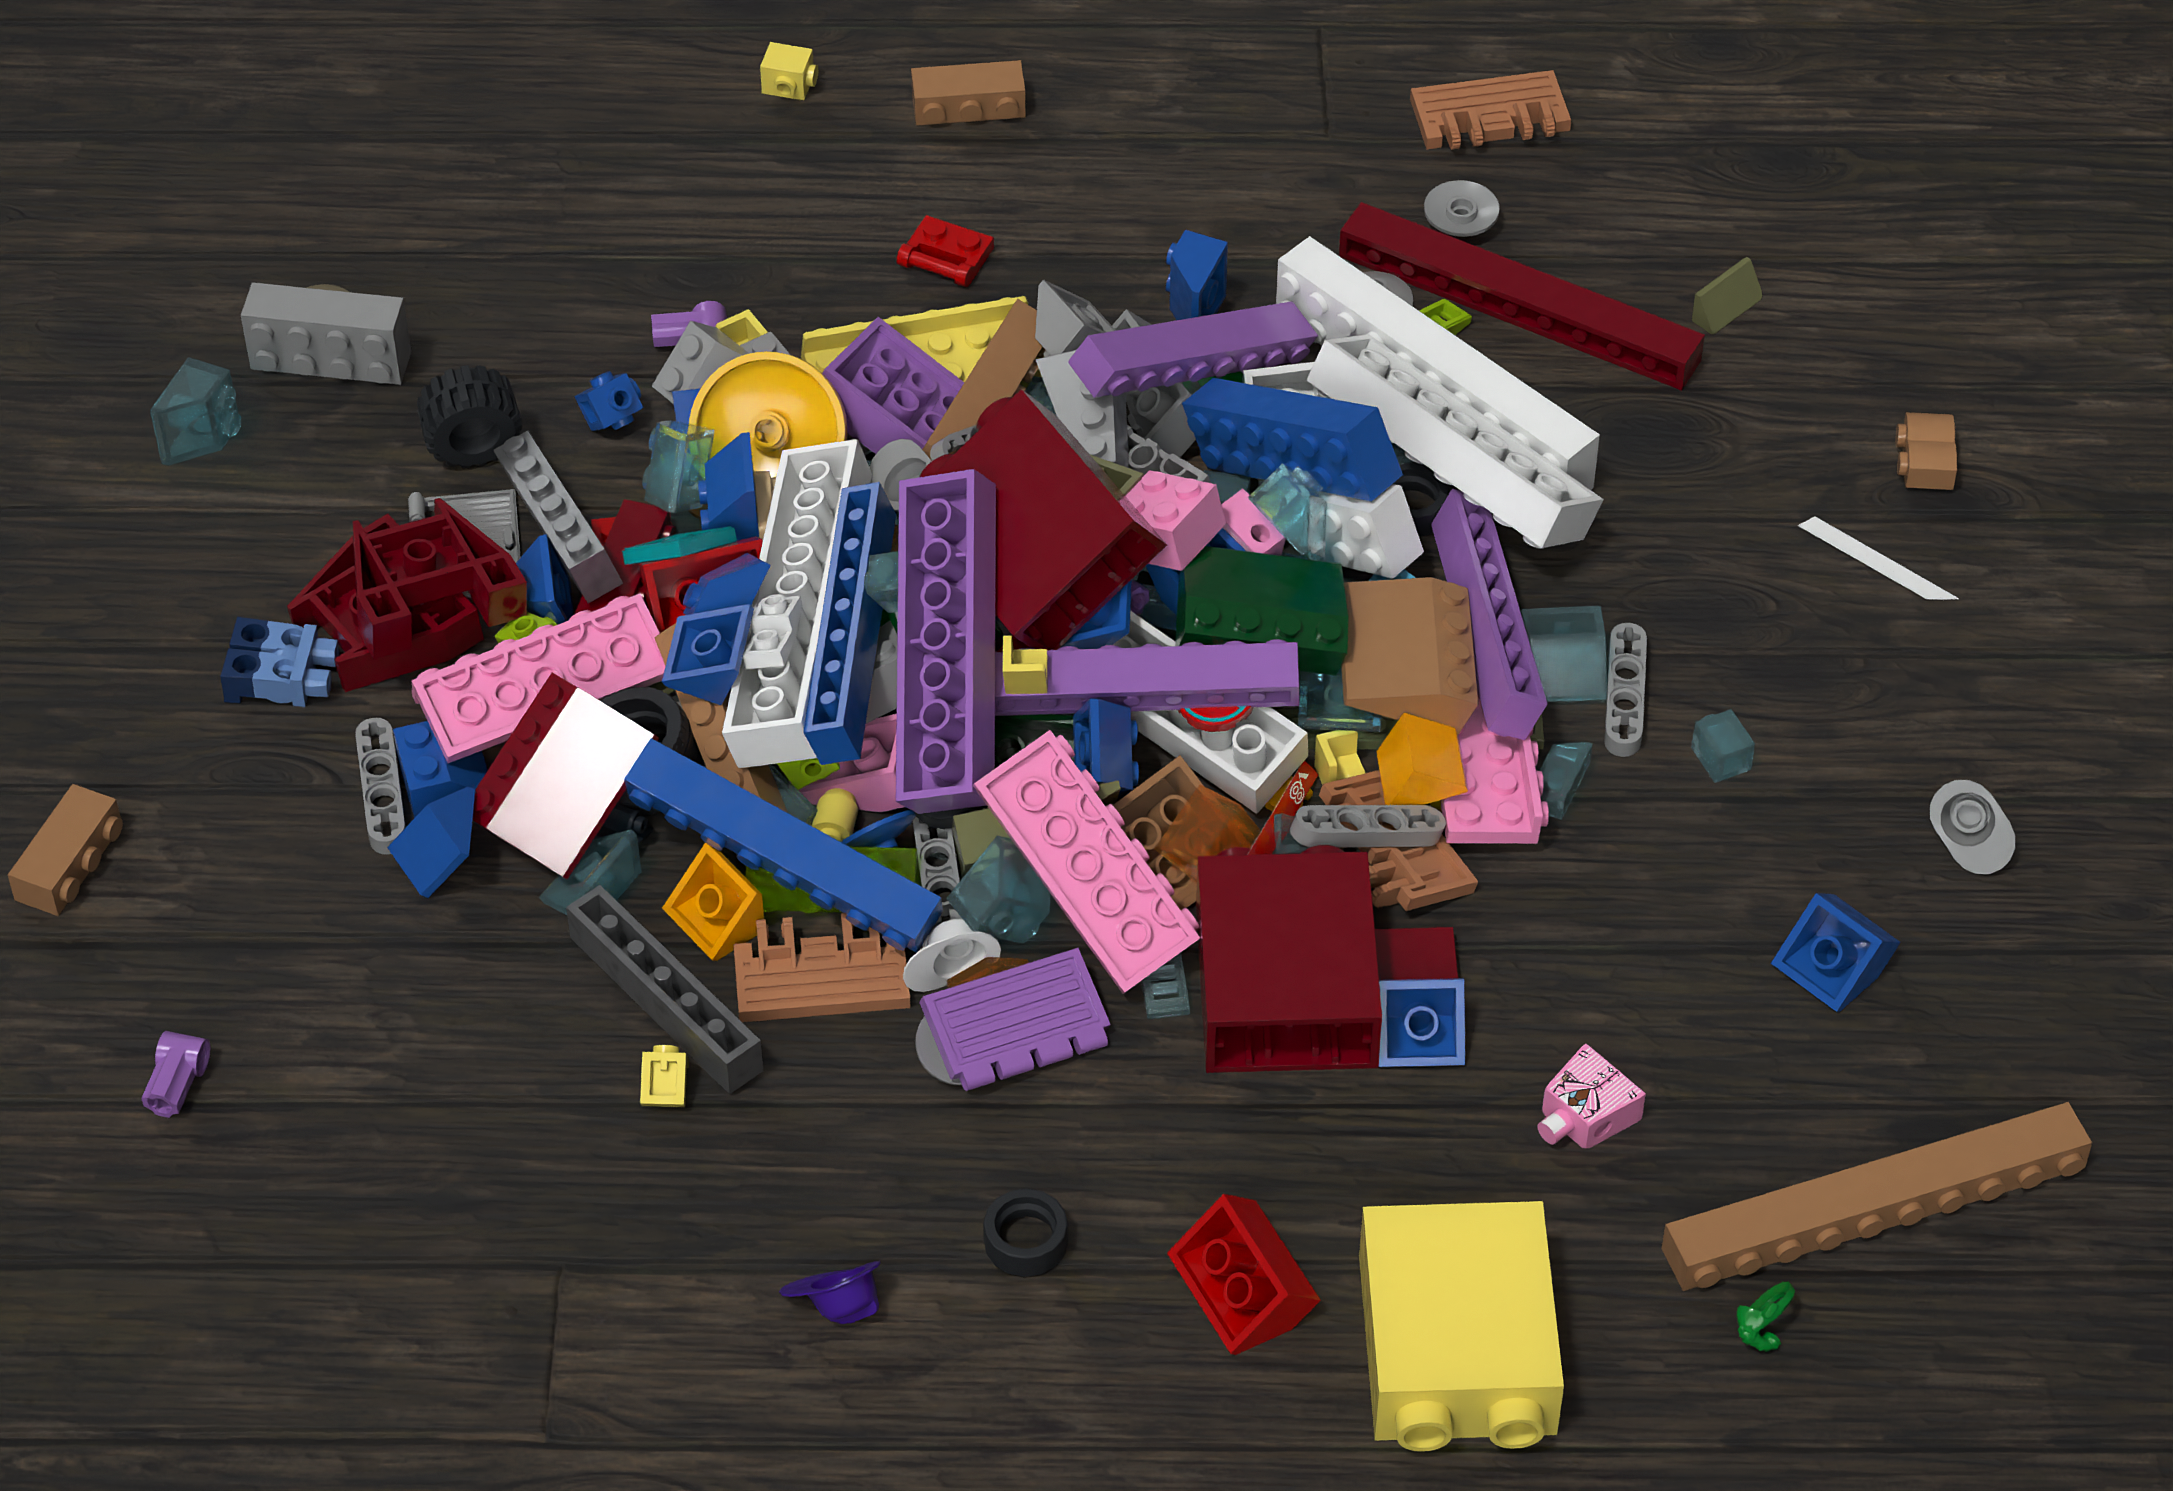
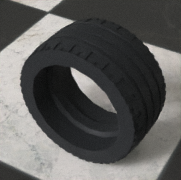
(657, 714)

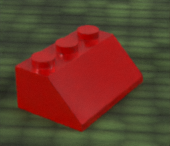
(669, 579)
(1242, 1274)

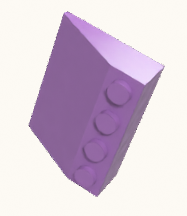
(890, 388)

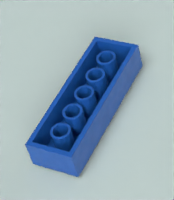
(1258, 428)

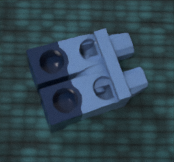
(277, 662)

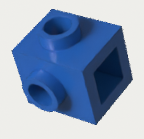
(610, 401)

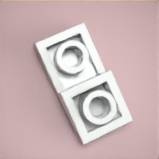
(774, 630)

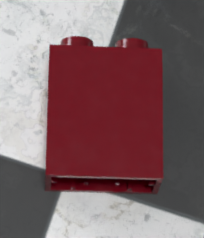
(1060, 522)
(1288, 961)

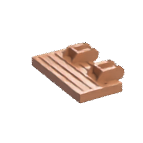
(1490, 109)
(1402, 874)
(820, 977)

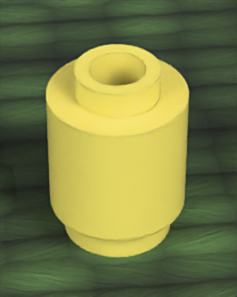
(836, 814)

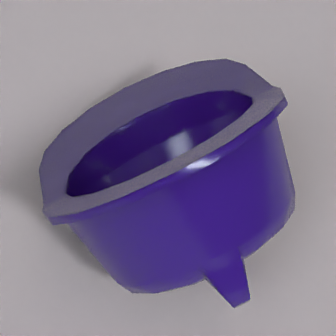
(840, 1295)

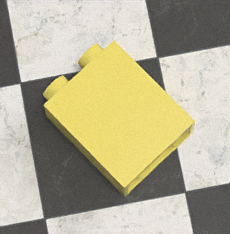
(1460, 1323)

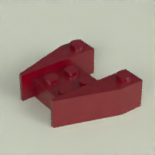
(424, 564)
(439, 626)

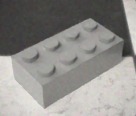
(326, 333)

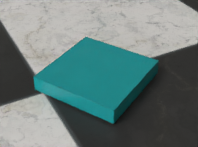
(679, 545)

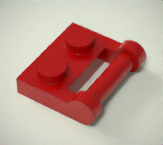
(946, 250)

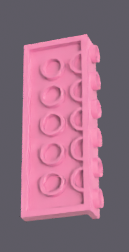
(488, 693)
(1502, 789)
(1088, 860)

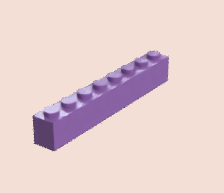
(1192, 349)
(1502, 652)
(1161, 678)

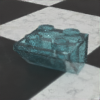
(1568, 651)

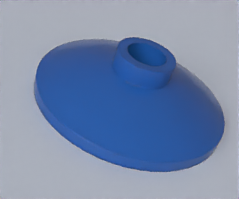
(882, 832)

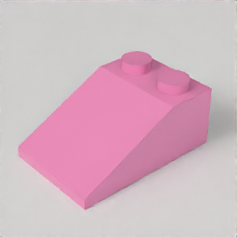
(869, 778)

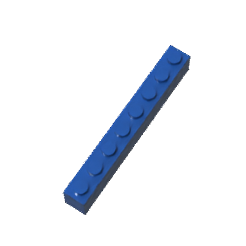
(848, 627)
(784, 846)

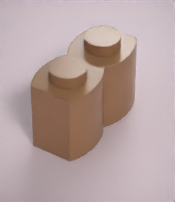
(1928, 451)

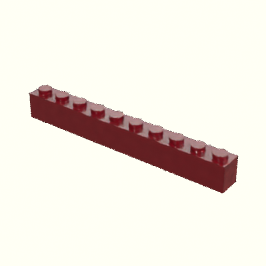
(1522, 296)

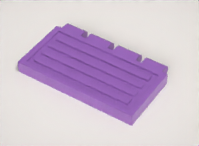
(1016, 1015)

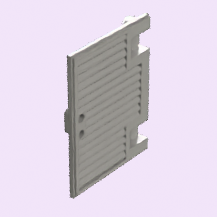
(489, 511)

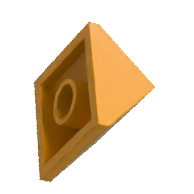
(1420, 762)
(715, 904)

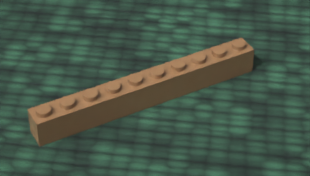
(1875, 1196)

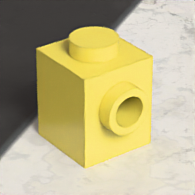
(788, 71)

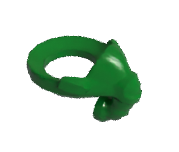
(1761, 1314)

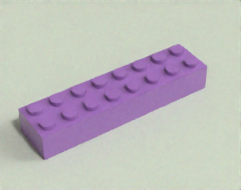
(945, 640)

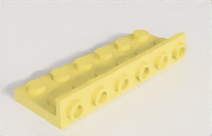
(949, 336)

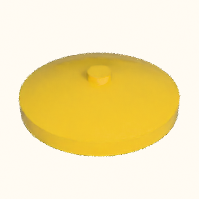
(773, 398)

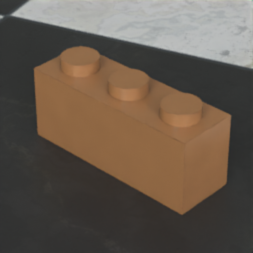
(968, 92)
(65, 850)

